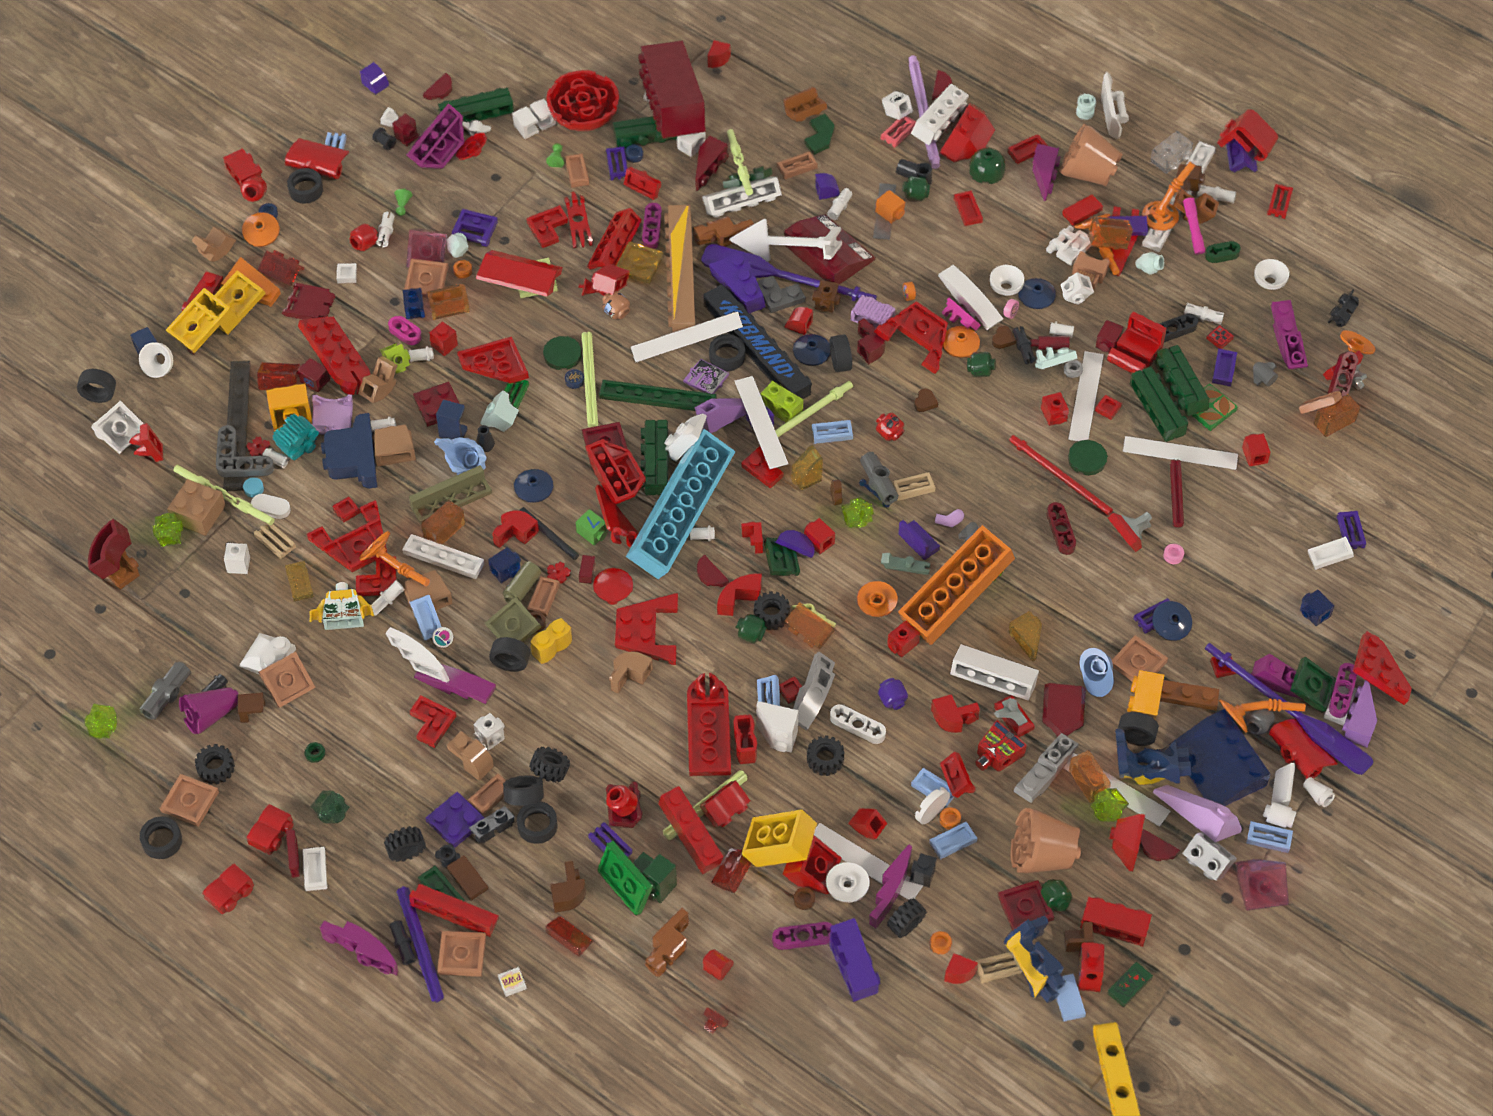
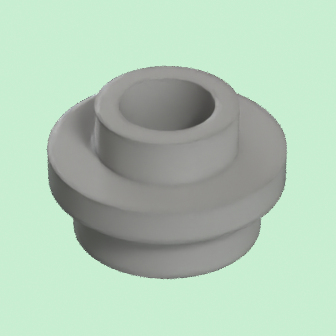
(1076, 366)

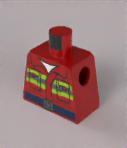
(999, 748)

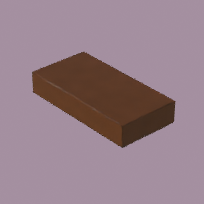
(467, 878)

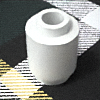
(1279, 815)

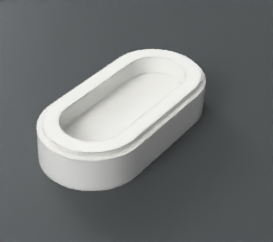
(271, 505)

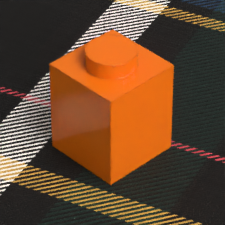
(890, 206)

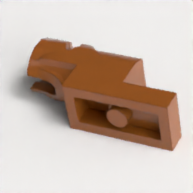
(719, 231)
(668, 943)

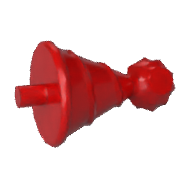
(587, 288)

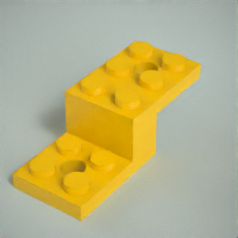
(215, 311)

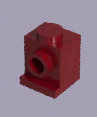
(405, 129)

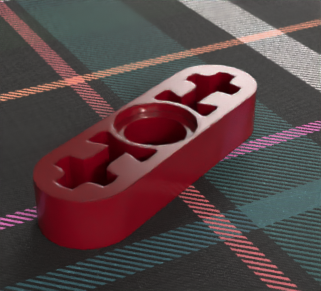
(1341, 363)
(1059, 536)

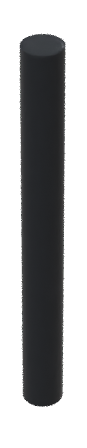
(553, 537)

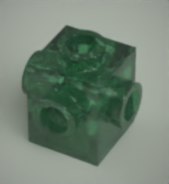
(330, 807)

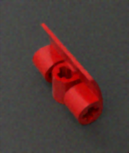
(316, 156)
(1299, 748)

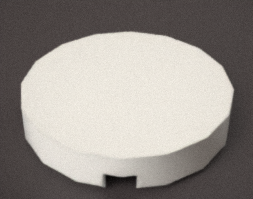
(932, 805)

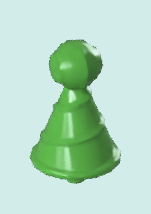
(555, 158)
(402, 197)

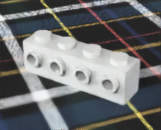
(940, 114)
(736, 197)
(994, 672)

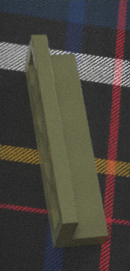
(448, 490)

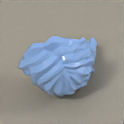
(462, 454)

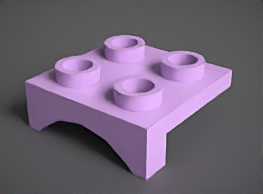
(332, 413)

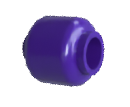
(893, 693)

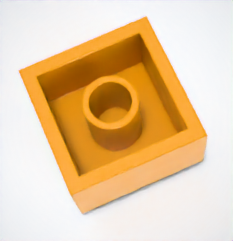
(286, 402)
(1147, 693)

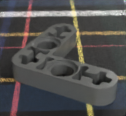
(231, 459)

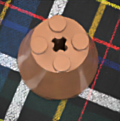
(1090, 157)
(1043, 843)

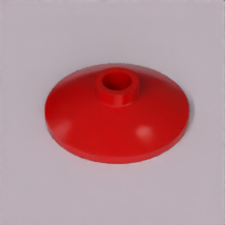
(472, 146)

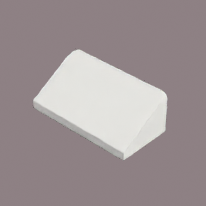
(1283, 785)

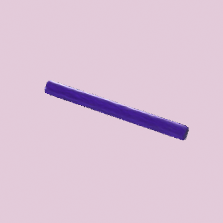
(420, 945)

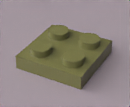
(513, 622)

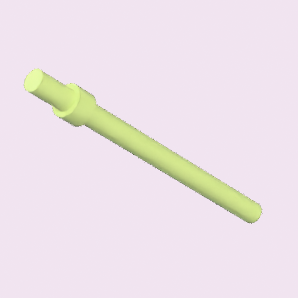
(835, 394)

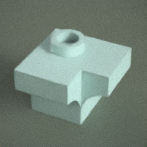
(500, 413)

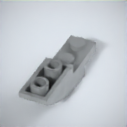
(815, 690)
(1047, 768)

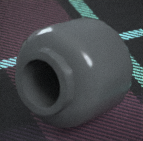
(1259, 721)

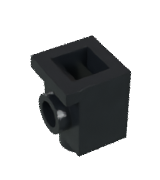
(923, 870)

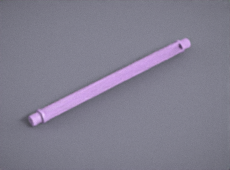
(922, 106)

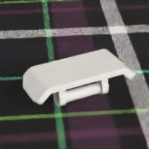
(1113, 120)

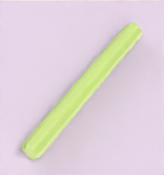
(589, 375)

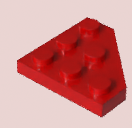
(495, 360)
(1380, 669)

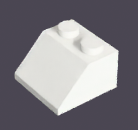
(777, 725)

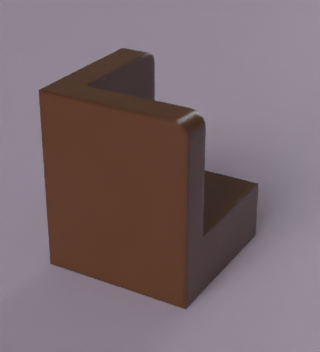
(250, 704)
(1075, 938)

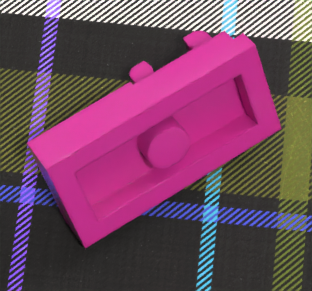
(957, 311)

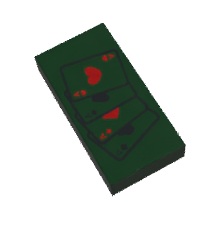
(1129, 984)

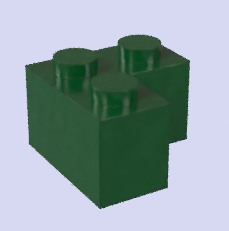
(660, 874)

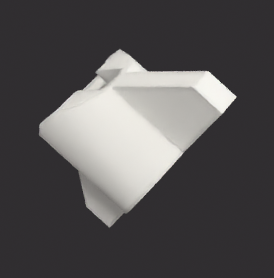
(476, 127)

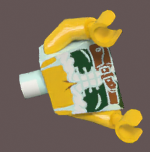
(341, 609)

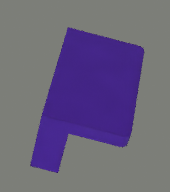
(1239, 157)
(918, 539)

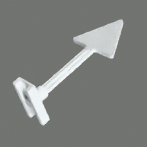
(756, 240)

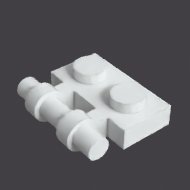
(1069, 251)

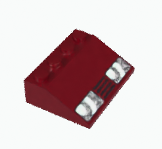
(845, 263)

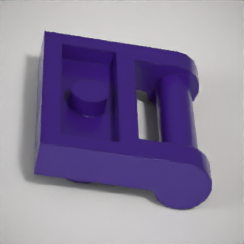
(478, 223)

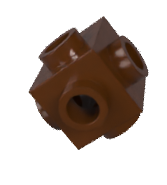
(826, 296)

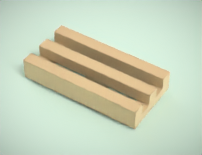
(914, 488)
(265, 530)
(999, 974)

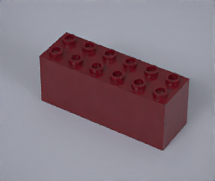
(672, 89)

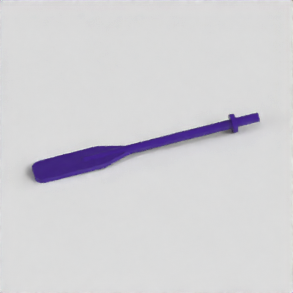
(763, 269)
(1318, 731)

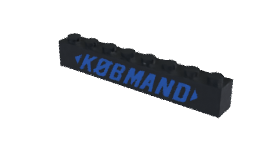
(758, 344)

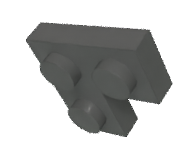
(777, 298)

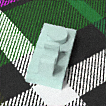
(1052, 359)

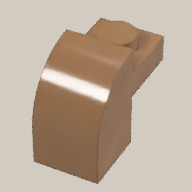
(215, 245)
(381, 382)
(631, 666)
(473, 754)

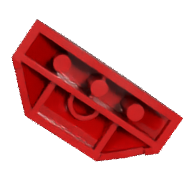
(968, 135)
(615, 470)

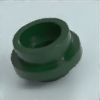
(314, 747)

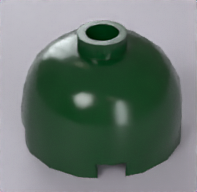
(987, 166)

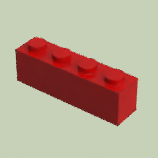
(690, 830)

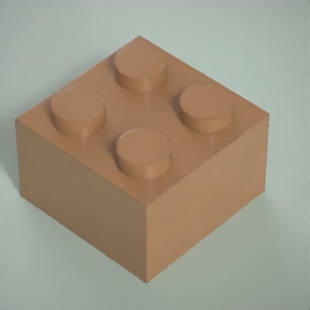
(197, 506)

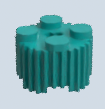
(296, 436)

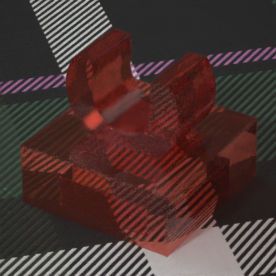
(714, 1020)

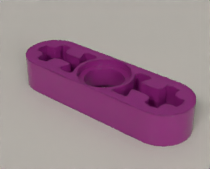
(652, 220)
(1346, 698)
(797, 943)

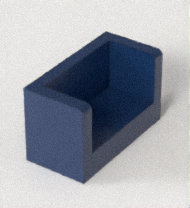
(448, 420)

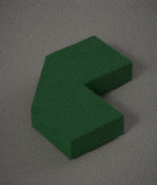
(825, 129)

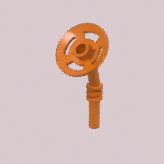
(1161, 207)
(1105, 252)
(377, 548)
(1239, 711)

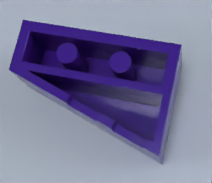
(738, 277)
(853, 960)

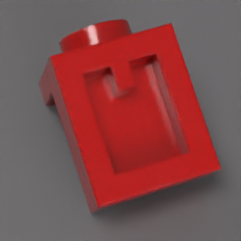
(754, 531)

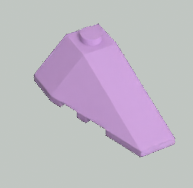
(1209, 817)

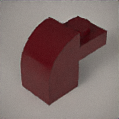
(871, 345)

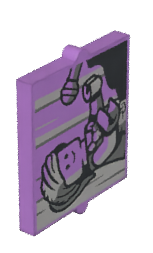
(706, 377)

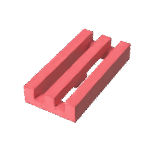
(901, 133)

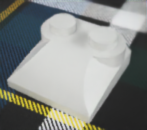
(117, 427)
(685, 436)
(265, 652)

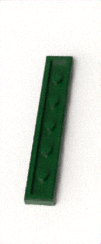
(653, 395)

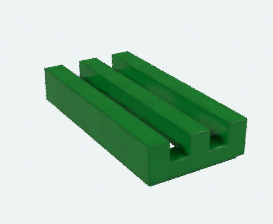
(521, 393)

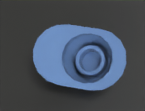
(1097, 672)

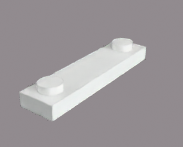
(443, 556)

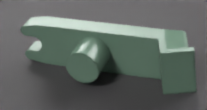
(903, 564)

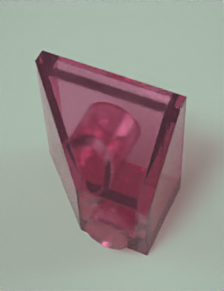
(426, 245)
(1262, 883)

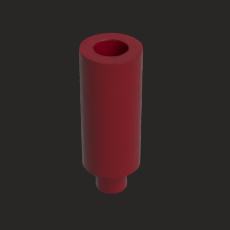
(1054, 342)

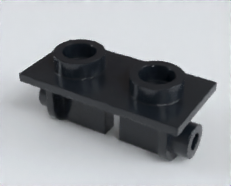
(1346, 303)
(499, 821)

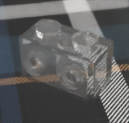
(1171, 152)

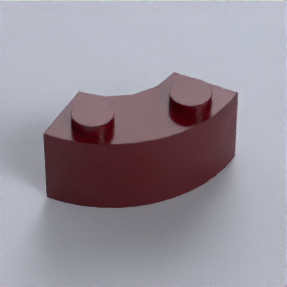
(108, 548)

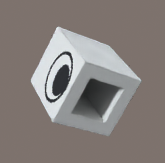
(897, 105)

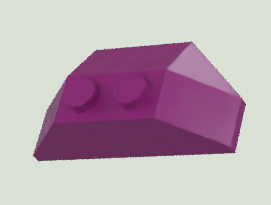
(439, 140)

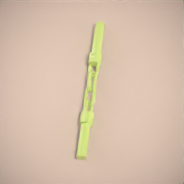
(742, 170)
(244, 506)

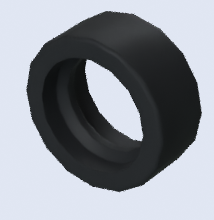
(301, 175)
(727, 340)
(840, 353)
(93, 393)
(518, 652)
(1138, 728)
(523, 790)
(160, 823)
(539, 836)

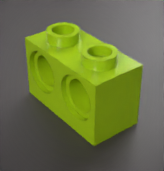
(781, 402)

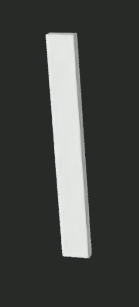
(1201, 156)

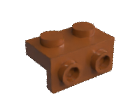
(804, 105)

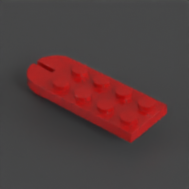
(335, 352)
(708, 728)

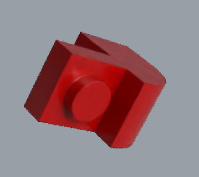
(515, 524)
(952, 718)

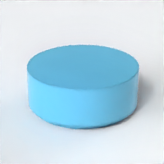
(253, 487)

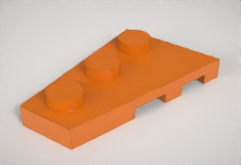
(271, 290)

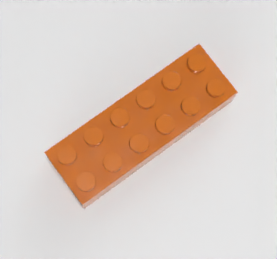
(957, 584)

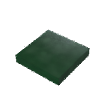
(1313, 684)

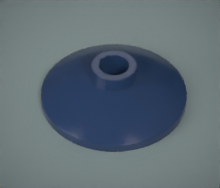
(1037, 293)
(811, 355)
(535, 491)
(1166, 626)

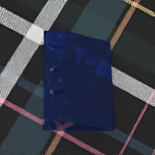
(1222, 760)

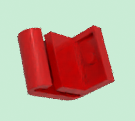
(1250, 130)
(1138, 344)

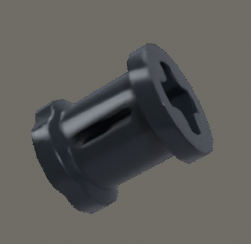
(381, 136)

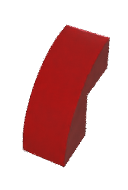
(742, 588)

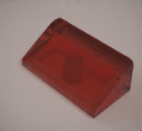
(731, 871)
(568, 935)

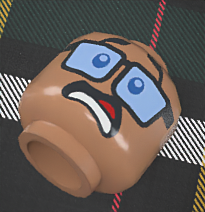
(616, 305)

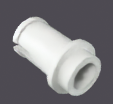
(1061, 330)
(421, 354)
(382, 423)
(278, 459)
(703, 533)

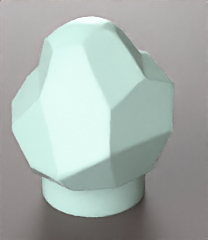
(457, 245)
(1150, 262)

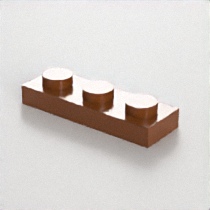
(1189, 695)

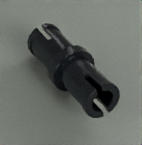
(1024, 345)
(402, 942)

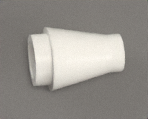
(1320, 793)

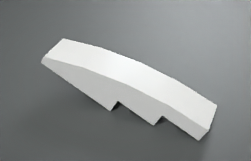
(970, 296)
(419, 656)

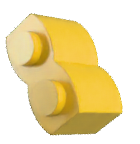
(550, 641)

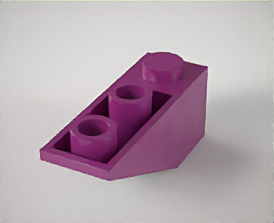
(1044, 165)
(1274, 674)

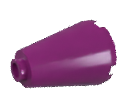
(207, 707)

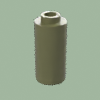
(522, 582)

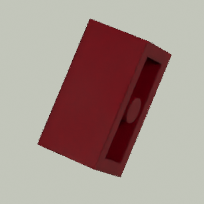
(587, 569)

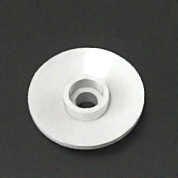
(847, 874)

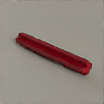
(1176, 493)

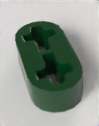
(1222, 252)

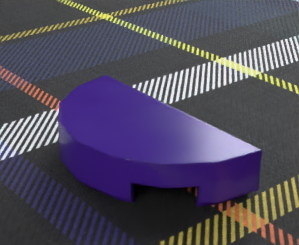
(796, 541)

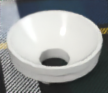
(1273, 269)
(1006, 274)
(149, 363)

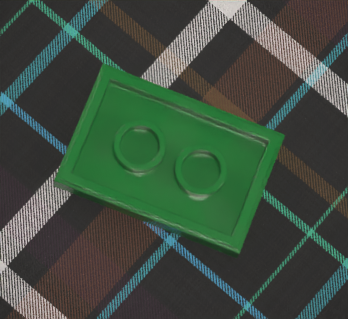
(624, 878)

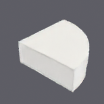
(389, 117)

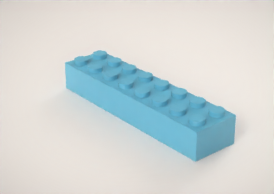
(680, 505)

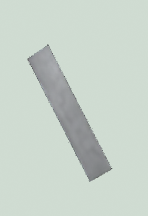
(882, 227)

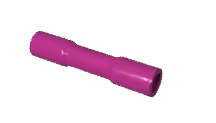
(1191, 213)

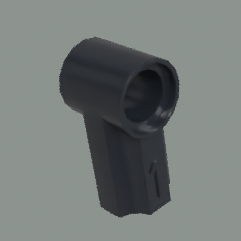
(907, 169)

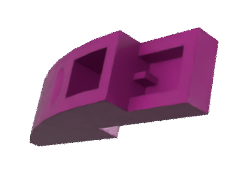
(1287, 335)
(366, 946)

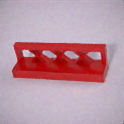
(615, 239)
(453, 910)

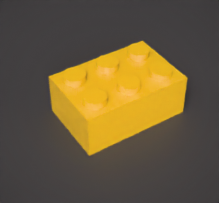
(779, 838)

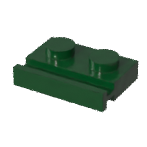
(781, 559)

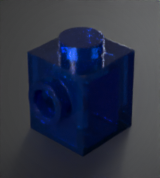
(413, 303)
(504, 564)
(1316, 607)

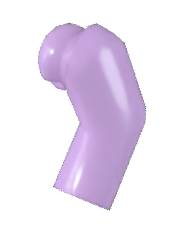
(951, 520)

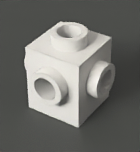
(1077, 288)
(489, 731)

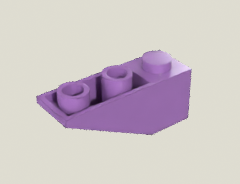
(720, 412)
(1363, 718)

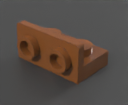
(127, 572)

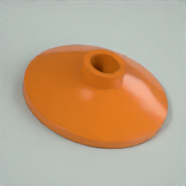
(260, 236)
(1357, 342)
(961, 347)
(879, 592)

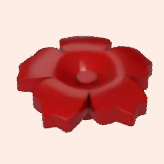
(258, 446)
(558, 572)

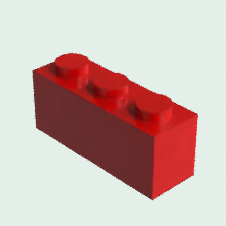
(1117, 920)

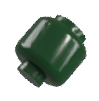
(916, 188)
(981, 364)
(751, 628)
(1056, 894)

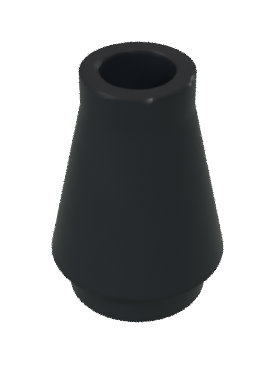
(485, 438)

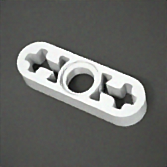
(873, 725)

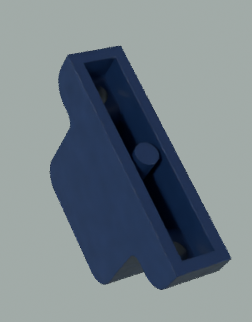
(351, 452)

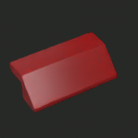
(518, 273)

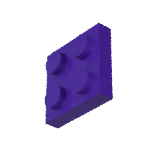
(453, 819)

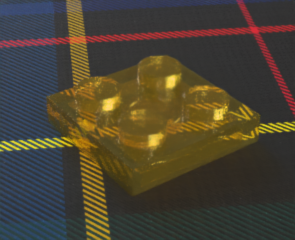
(640, 261)

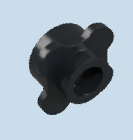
(447, 850)

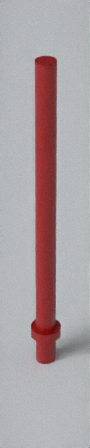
(1022, 446)

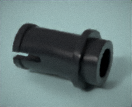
(217, 683)

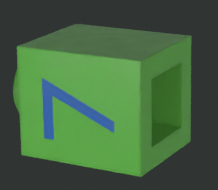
(591, 527)

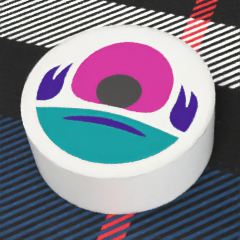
(442, 637)

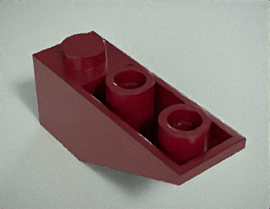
(711, 156)

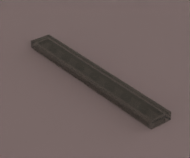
(238, 416)

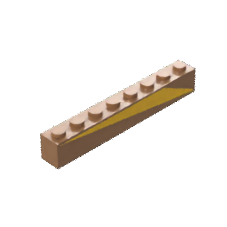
(680, 267)

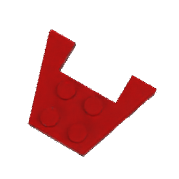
(922, 327)
(351, 545)
(638, 628)

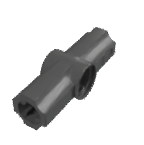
(879, 478)
(165, 690)

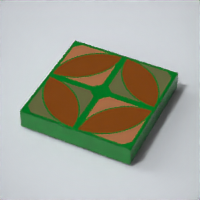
(1219, 408)

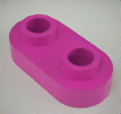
(405, 331)

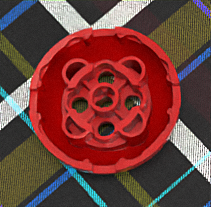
(594, 96)

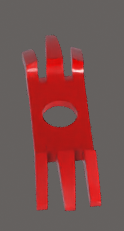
(578, 227)

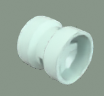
(1085, 106)

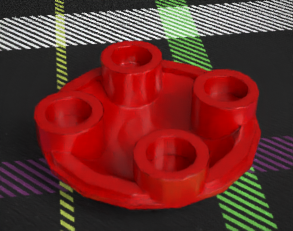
(613, 585)

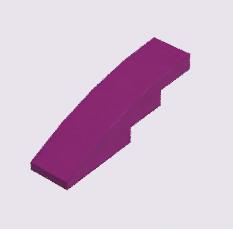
(461, 683)
(893, 881)

